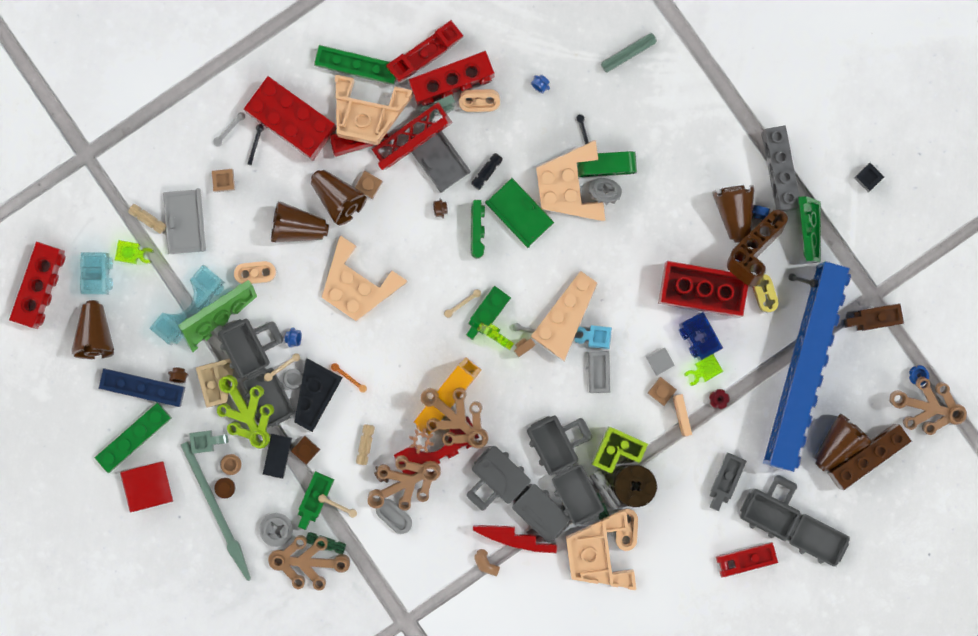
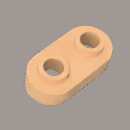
(479, 100)
(255, 272)
(631, 532)

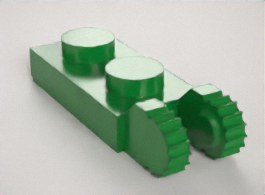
(477, 230)

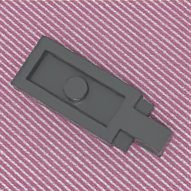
(726, 480)

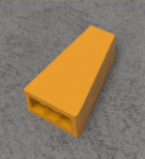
(460, 378)

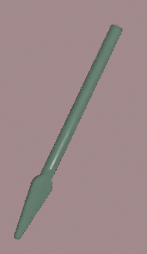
(232, 545)

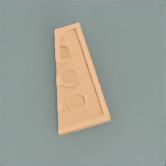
(564, 319)

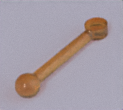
(335, 367)

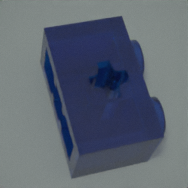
(701, 325)

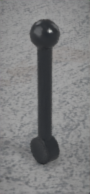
(580, 119)
(259, 128)
(813, 282)

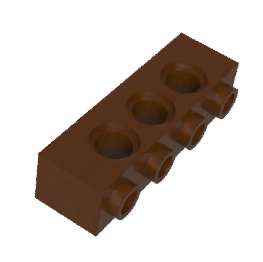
(863, 462)

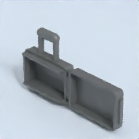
(250, 360)
(558, 458)
(512, 484)
(783, 521)

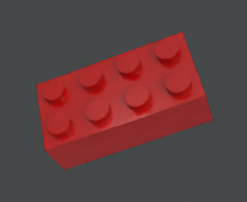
(290, 118)
(702, 289)

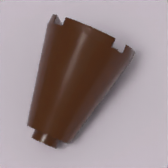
(337, 196)
(735, 209)
(296, 225)
(92, 333)
(840, 444)

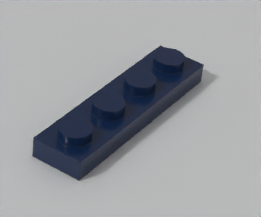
(142, 387)

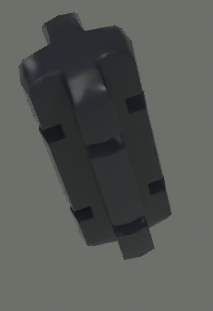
(487, 171)

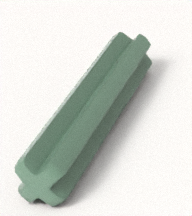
(629, 52)

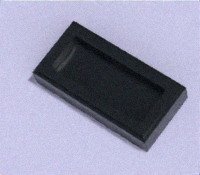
(277, 456)

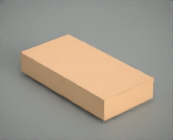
(682, 415)

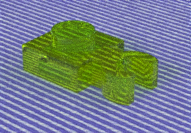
(130, 252)
(493, 332)
(706, 369)

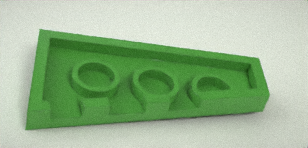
(218, 313)

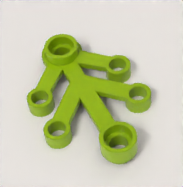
(246, 414)

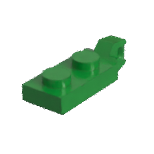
(488, 310)
(310, 505)

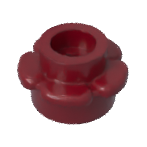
(714, 399)

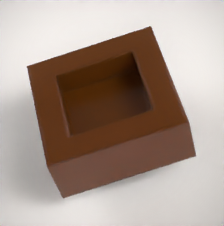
(305, 450)

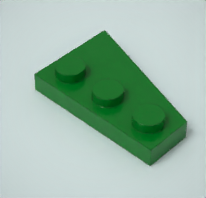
(811, 227)

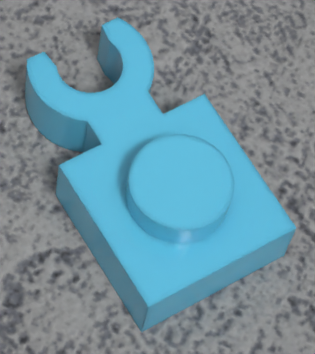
(597, 336)

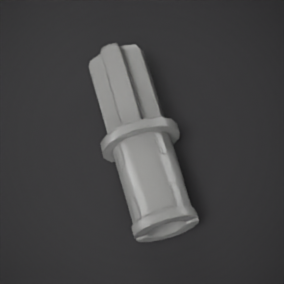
(606, 489)

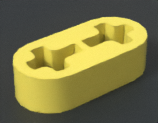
(771, 294)

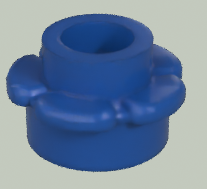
(540, 83)
(760, 212)
(293, 337)
(915, 370)

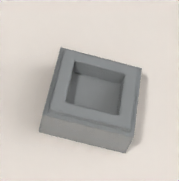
(660, 361)

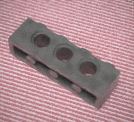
(781, 168)

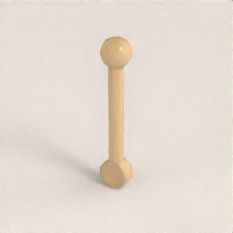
(448, 313)
(268, 376)
(352, 512)

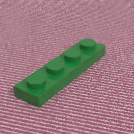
(353, 64)
(133, 438)

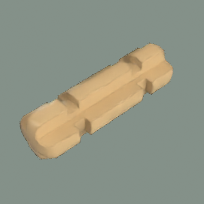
(147, 218)
(365, 444)

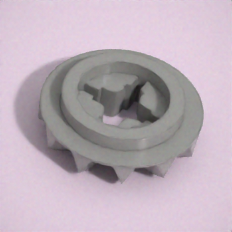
(611, 187)
(275, 539)

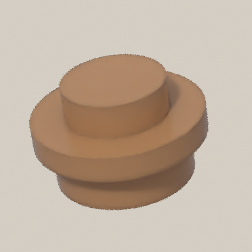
(231, 464)

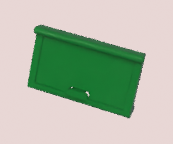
(517, 212)

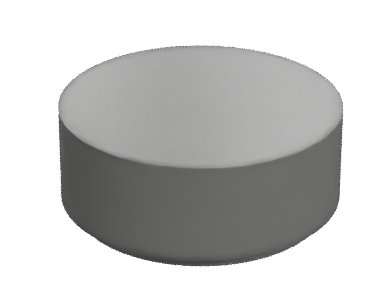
(293, 378)

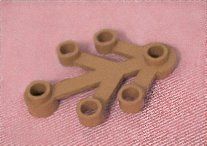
(931, 407)
(457, 420)
(405, 482)
(305, 562)

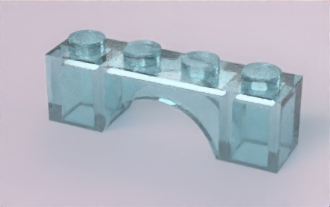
(205, 286)

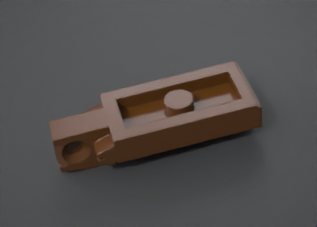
(876, 317)

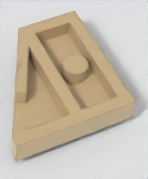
(209, 378)

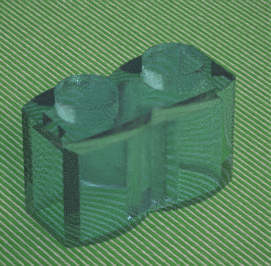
(95, 273)

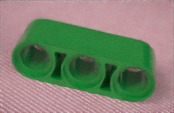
(609, 164)

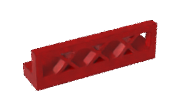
(418, 140)

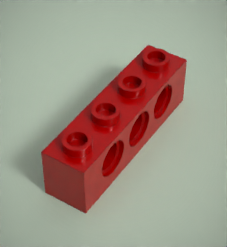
(479, 62)
(28, 292)

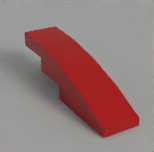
(507, 536)

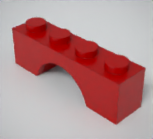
(422, 457)

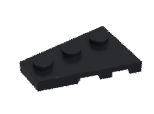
(315, 394)

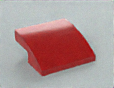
(146, 486)

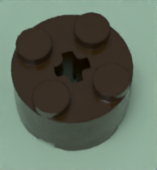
(646, 490)

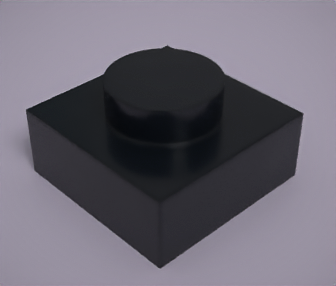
(868, 177)

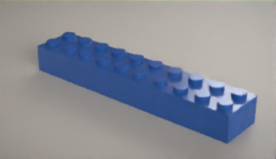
(806, 367)

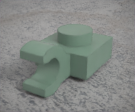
(447, 104)
(204, 441)

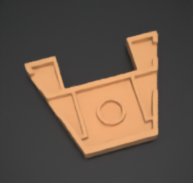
(363, 119)
(560, 184)
(350, 290)
(590, 553)

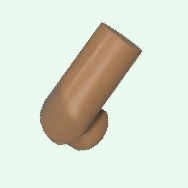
(483, 563)

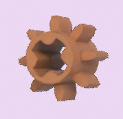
(416, 439)

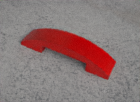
(425, 52)

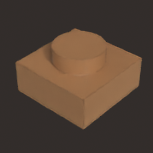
(223, 180)
(369, 184)
(523, 346)
(662, 391)

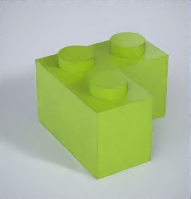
(616, 444)

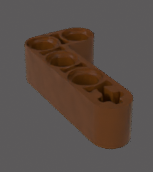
(748, 256)

